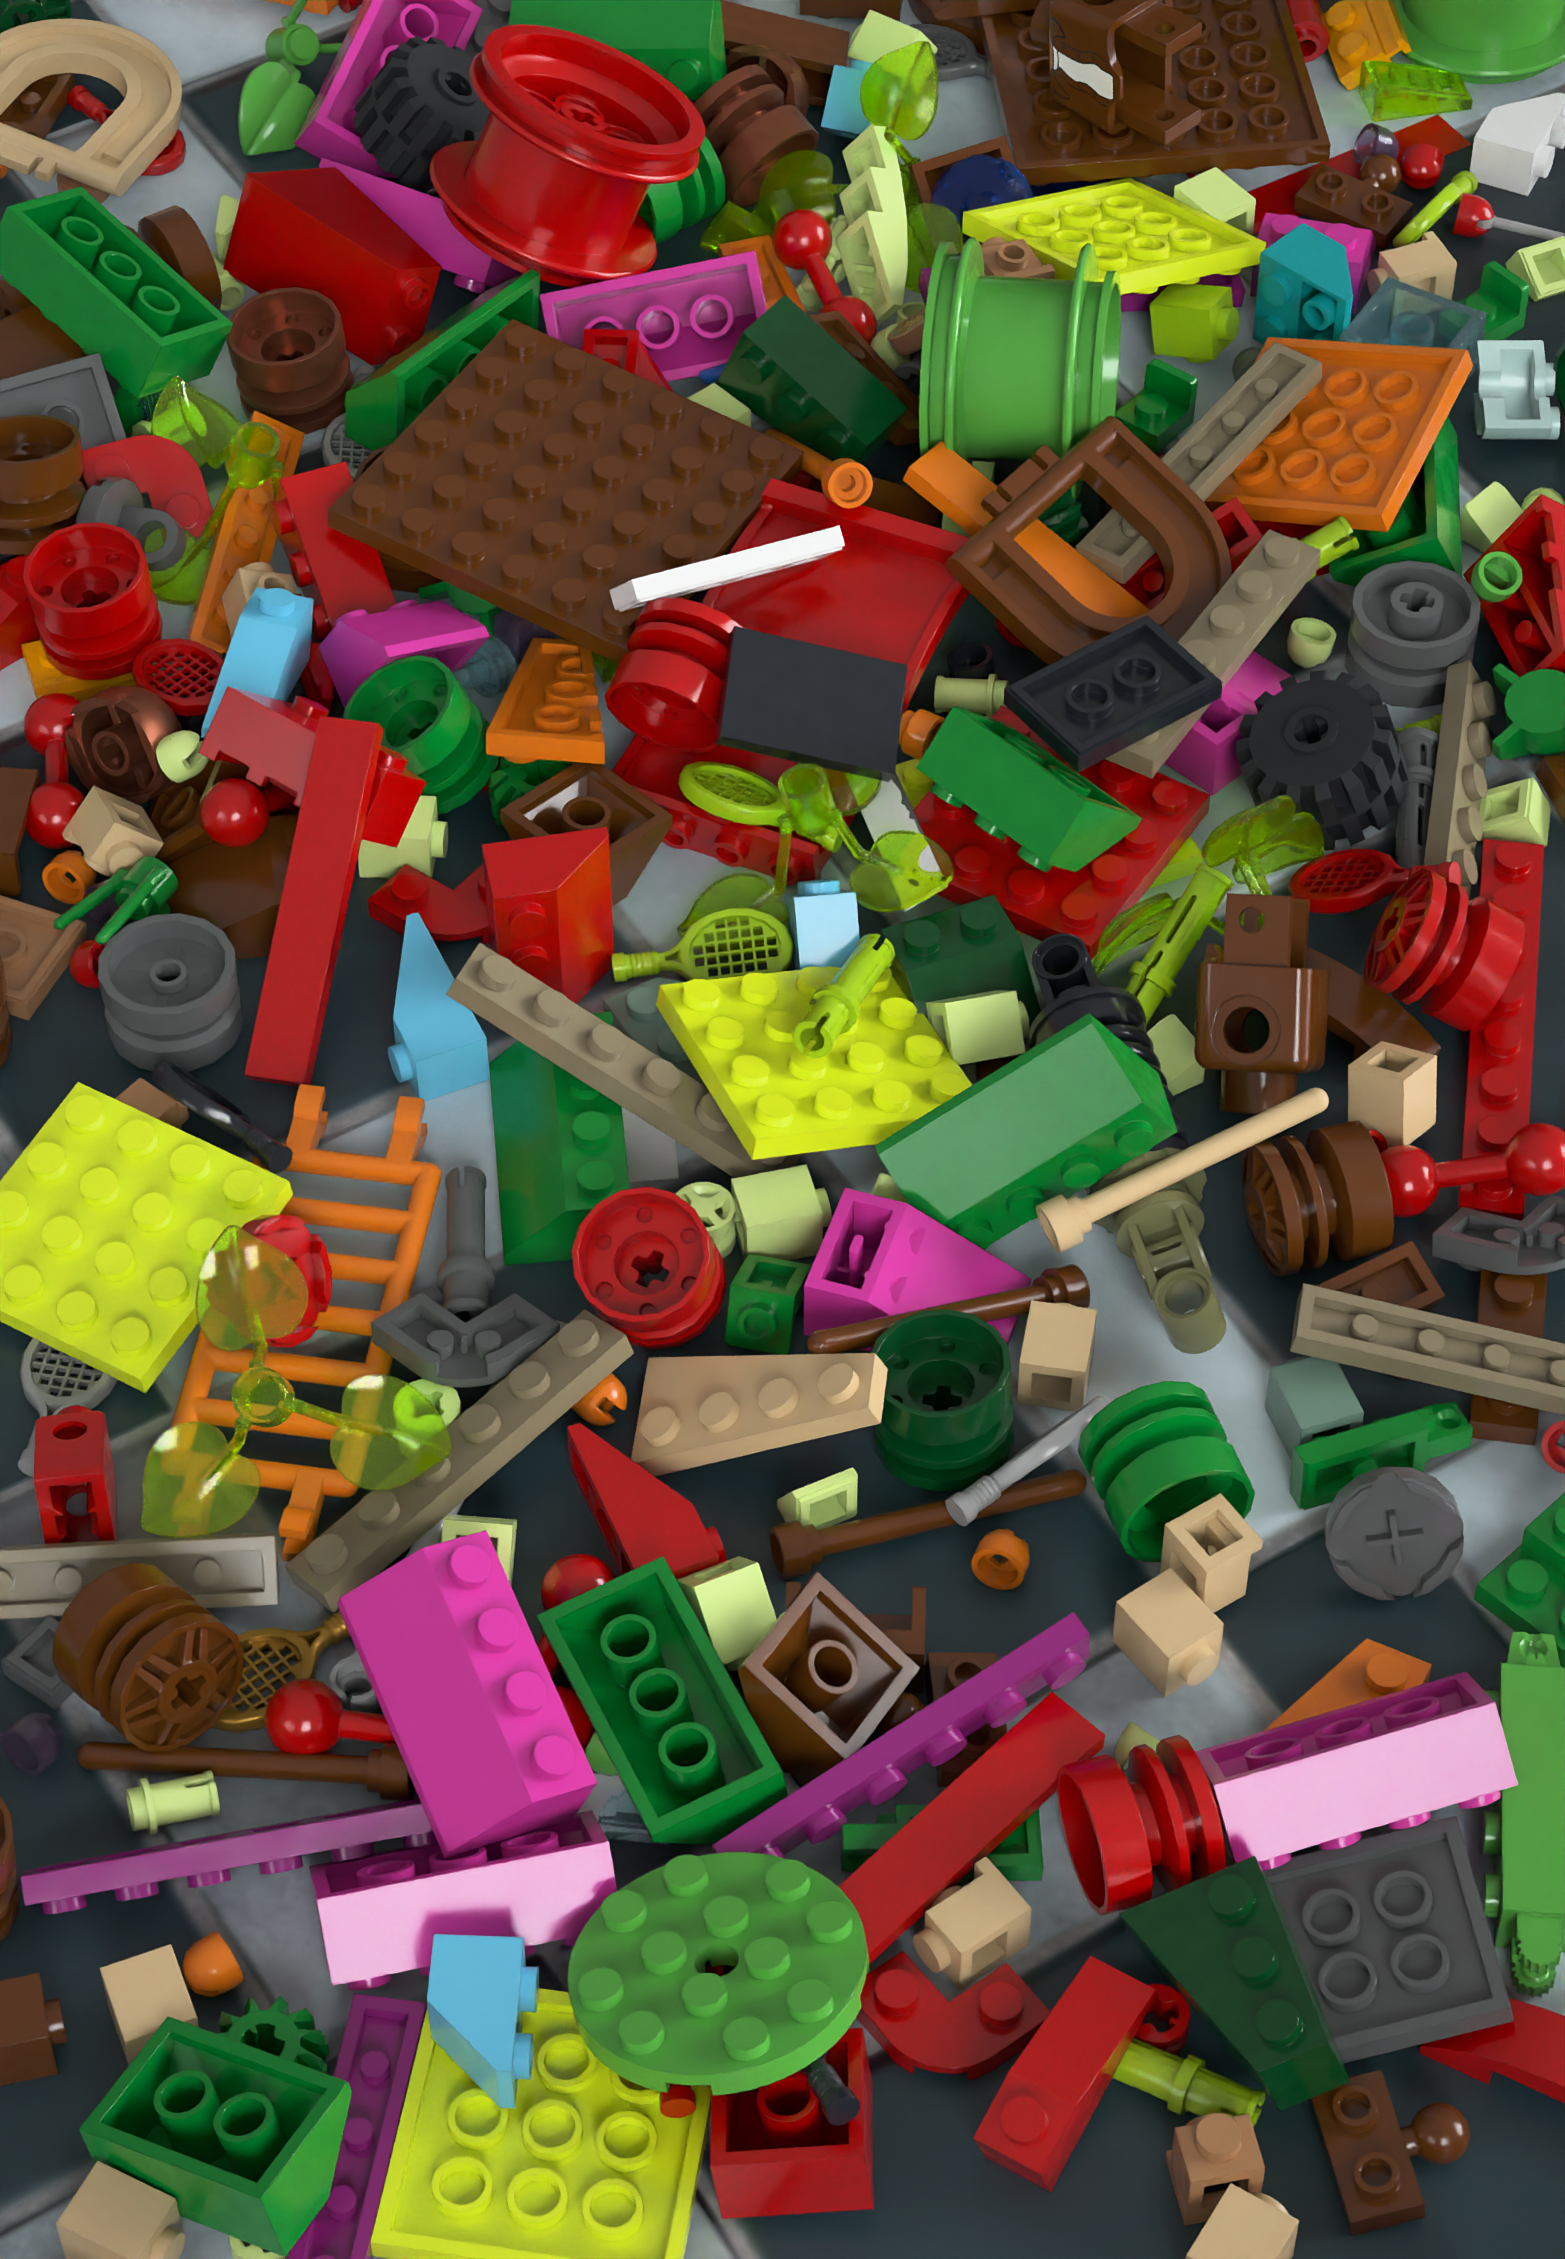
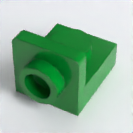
(1502, 298)
(1162, 407)
(765, 1303)

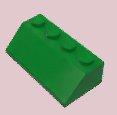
(670, 36)
(408, 382)
(1425, 525)
(1030, 1133)
(554, 1153)
(664, 1707)

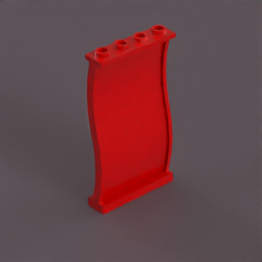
(873, 598)

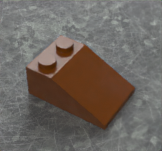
(238, 886)

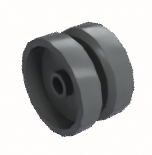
(1408, 629)
(171, 992)

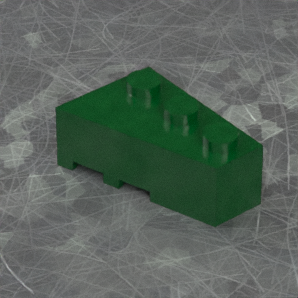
(810, 386)
(1244, 1976)

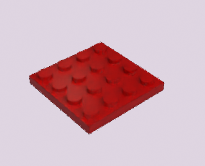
(1063, 899)

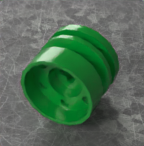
(686, 201)
(430, 724)
(1159, 1458)

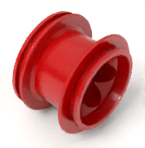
(566, 156)

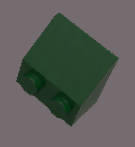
(960, 955)

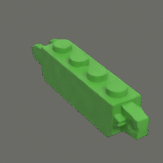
(1529, 1818)

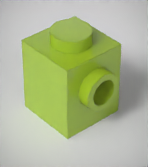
(1193, 321)

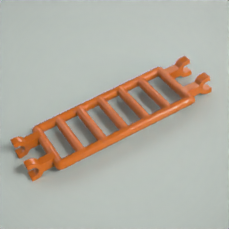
(398, 1167)

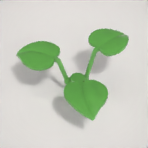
(272, 99)

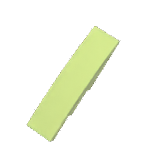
(876, 236)

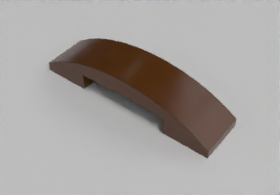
(1366, 1014)

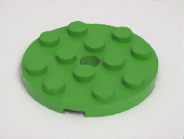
(666, 2022)

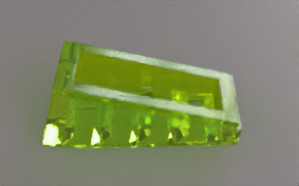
(1410, 91)

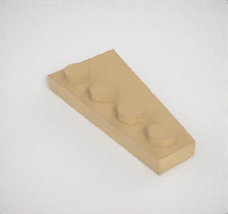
(747, 1404)

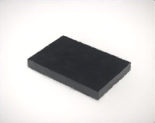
(1112, 693)
(811, 704)

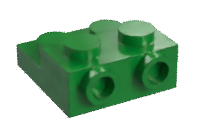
(1530, 1582)

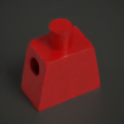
(73, 1459)

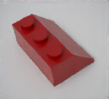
(552, 907)

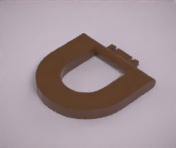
(1142, 492)

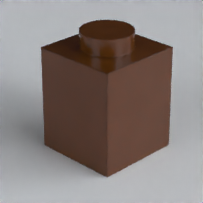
(28, 2030)

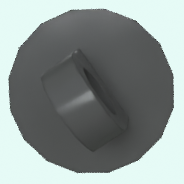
(121, 505)
(1394, 1533)

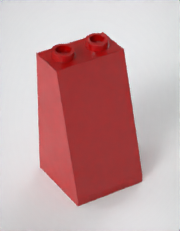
(332, 239)

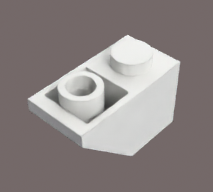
(1519, 143)

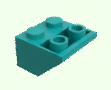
(1303, 288)

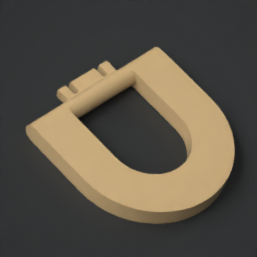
(133, 132)

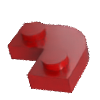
(157, 469)
(445, 912)
(951, 2037)

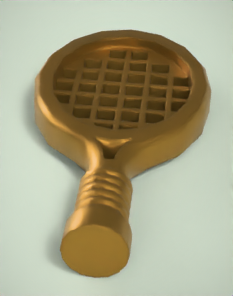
(303, 1646)

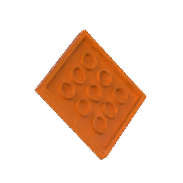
(1352, 438)

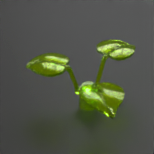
(896, 94)
(214, 437)
(813, 803)
(1260, 842)
(197, 1478)

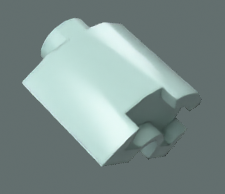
(1514, 391)

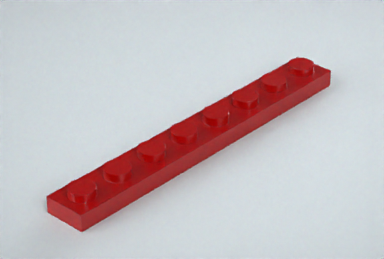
(1503, 1041)

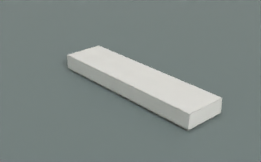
(727, 568)

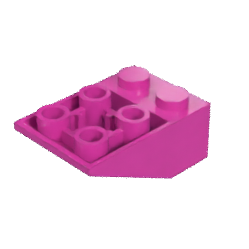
(1209, 748)
(896, 1260)

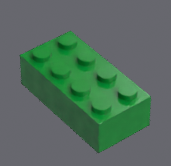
(109, 291)

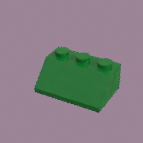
(1023, 792)
(225, 2132)

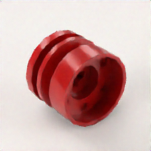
(92, 600)
(673, 675)
(1444, 950)
(642, 1234)
(1126, 1827)

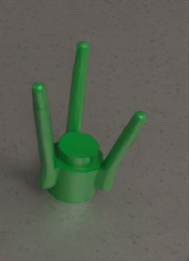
(139, 893)

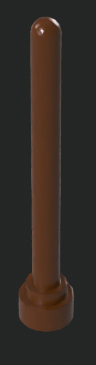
(1054, 1285)
(800, 1547)
(381, 1770)

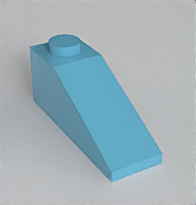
(266, 648)
(435, 1036)

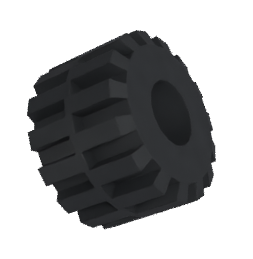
(418, 107)
(1327, 751)

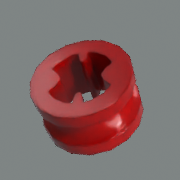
(1167, 2006)

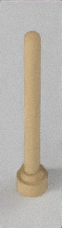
(1068, 1219)

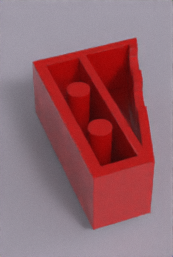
(324, 562)
(1533, 617)
(277, 747)

